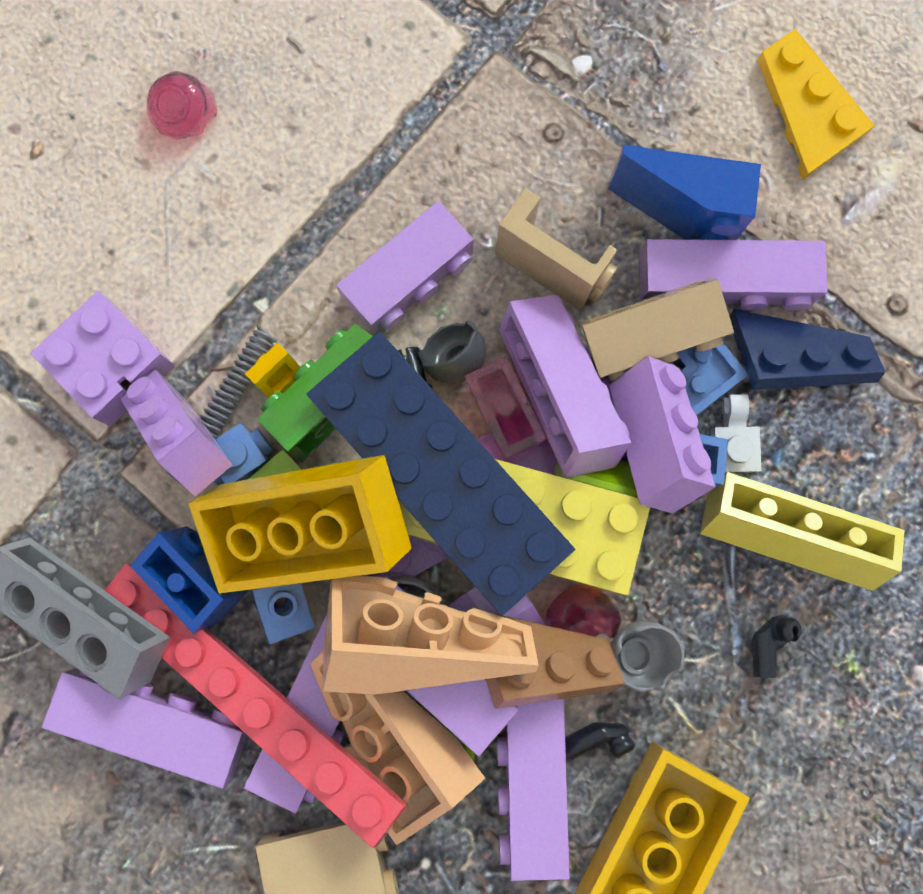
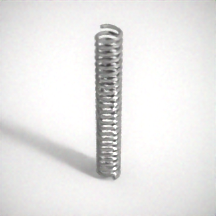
(231, 382)

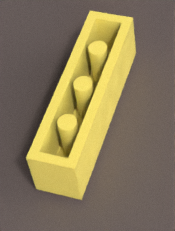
(803, 532)

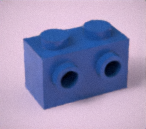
(181, 577)

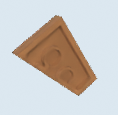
(568, 668)

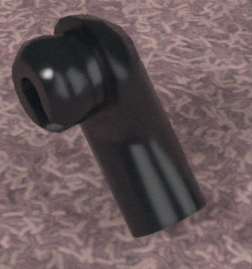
(768, 640)
(597, 735)

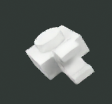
(743, 441)

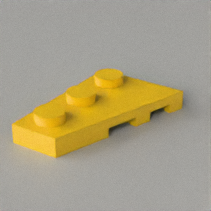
(813, 103)

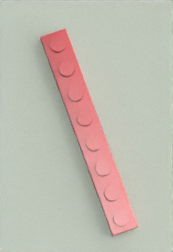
(267, 716)

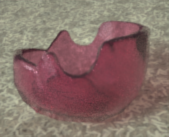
(180, 105)
(584, 611)

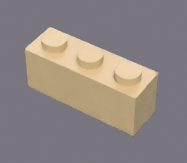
(658, 328)

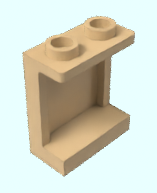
(549, 260)
(324, 862)

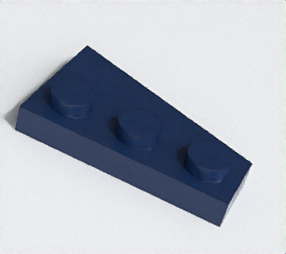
(802, 354)

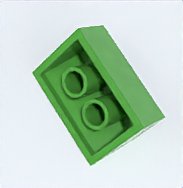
(292, 415)

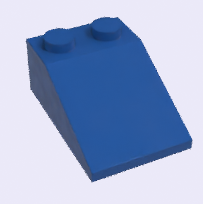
(688, 192)

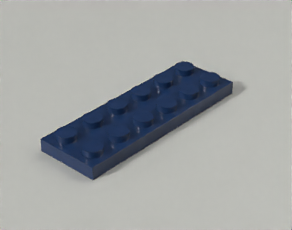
(442, 473)

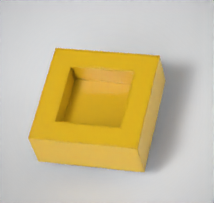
(273, 371)

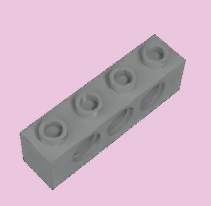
(78, 619)

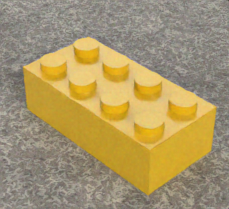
(302, 526)
(665, 830)

